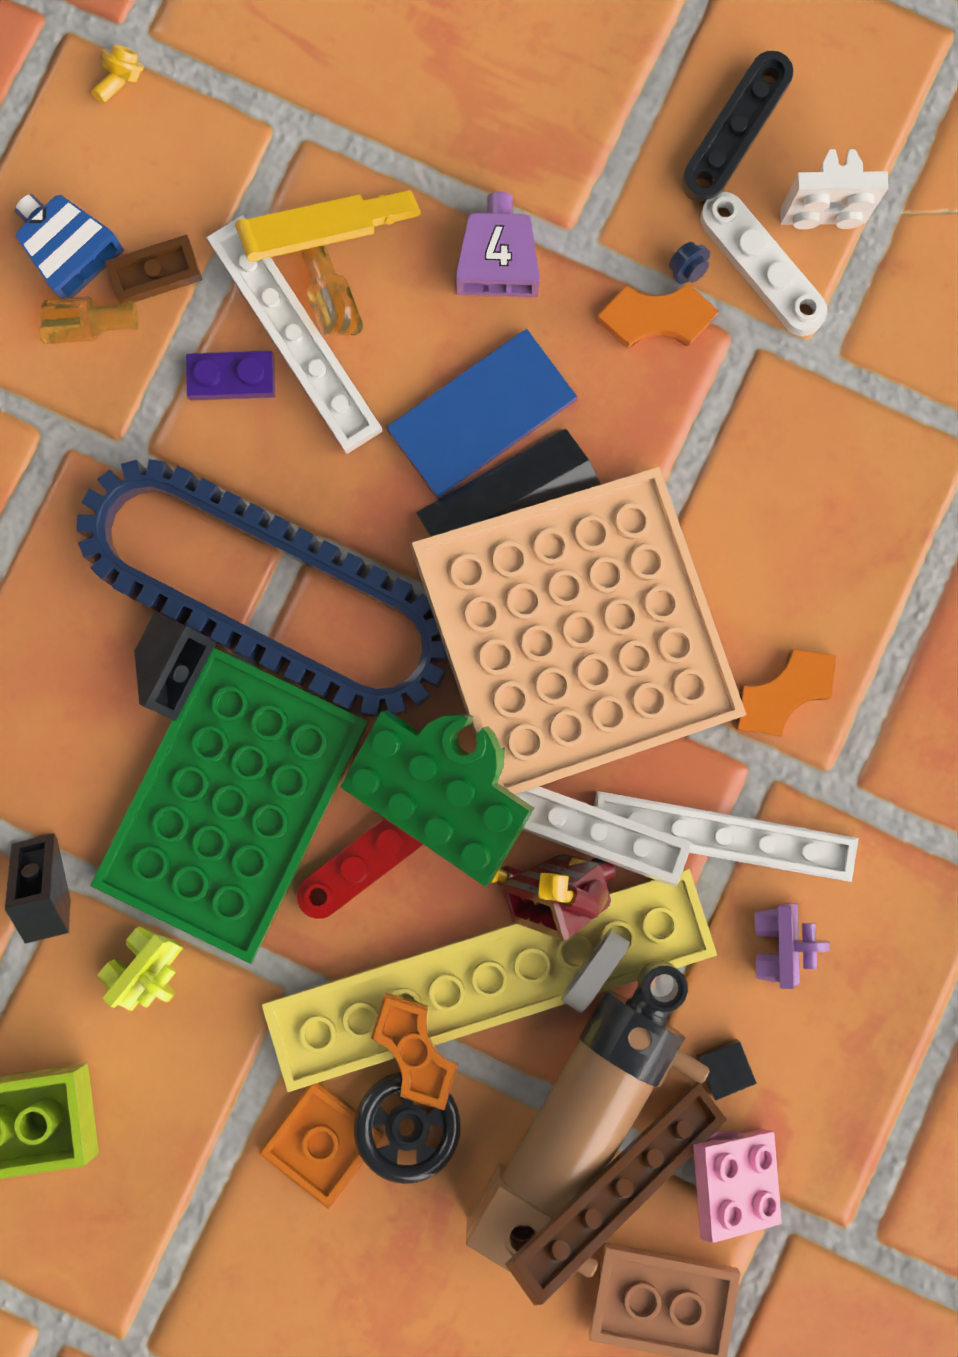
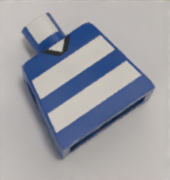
(65, 243)

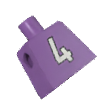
(498, 252)

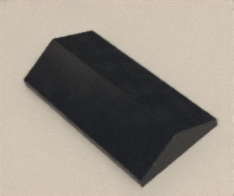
(533, 477)

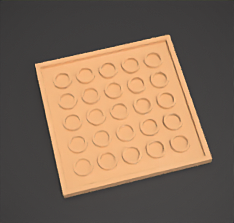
(578, 629)

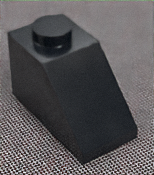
(169, 664)
(37, 889)

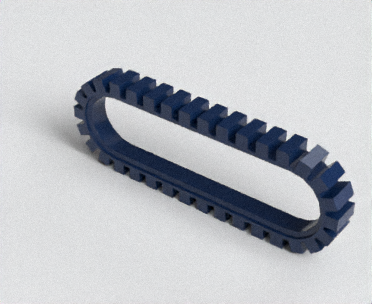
(153, 593)

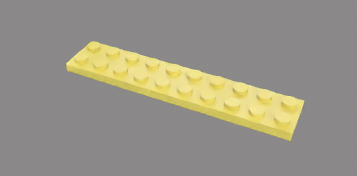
(480, 981)

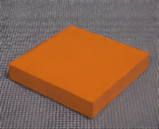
(317, 1144)

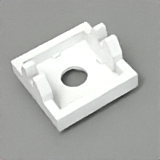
(821, 195)

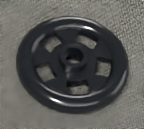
(384, 1159)

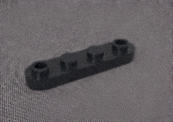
(737, 126)

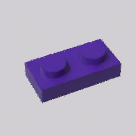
(230, 375)

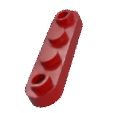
(356, 868)

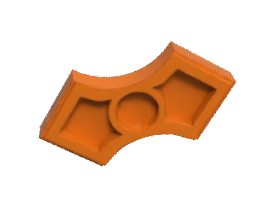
(641, 316)
(803, 679)
(404, 1032)

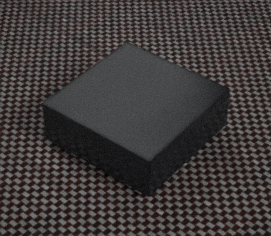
(727, 1069)

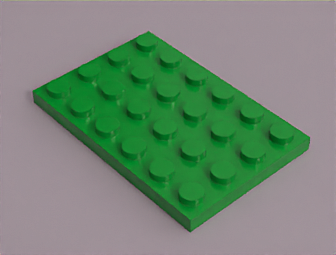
(230, 805)

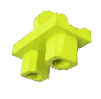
(147, 973)

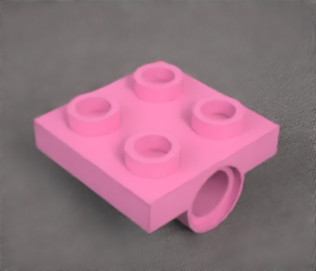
(736, 1184)

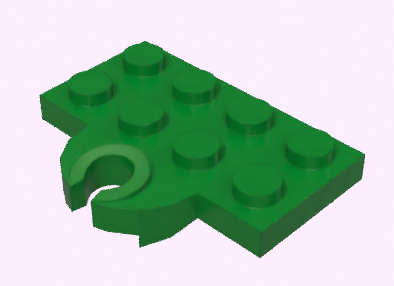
(440, 790)

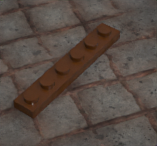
(614, 1195)

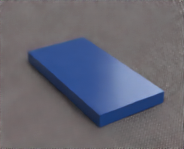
(482, 413)

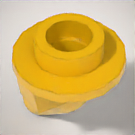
(122, 66)

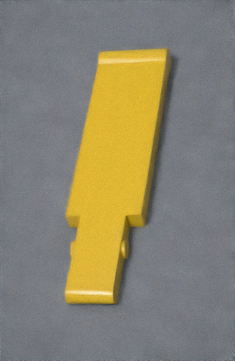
(322, 224)

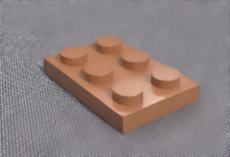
(663, 1303)

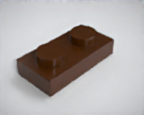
(154, 270)

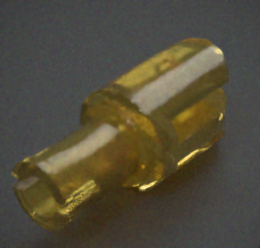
(330, 295)
(83, 320)

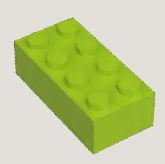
(46, 1121)

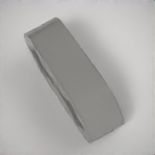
(595, 971)

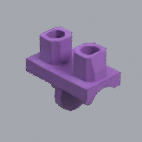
(785, 965)

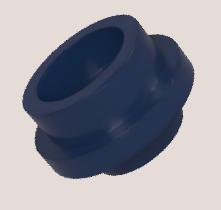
(689, 263)

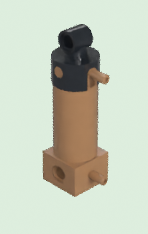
(585, 1115)

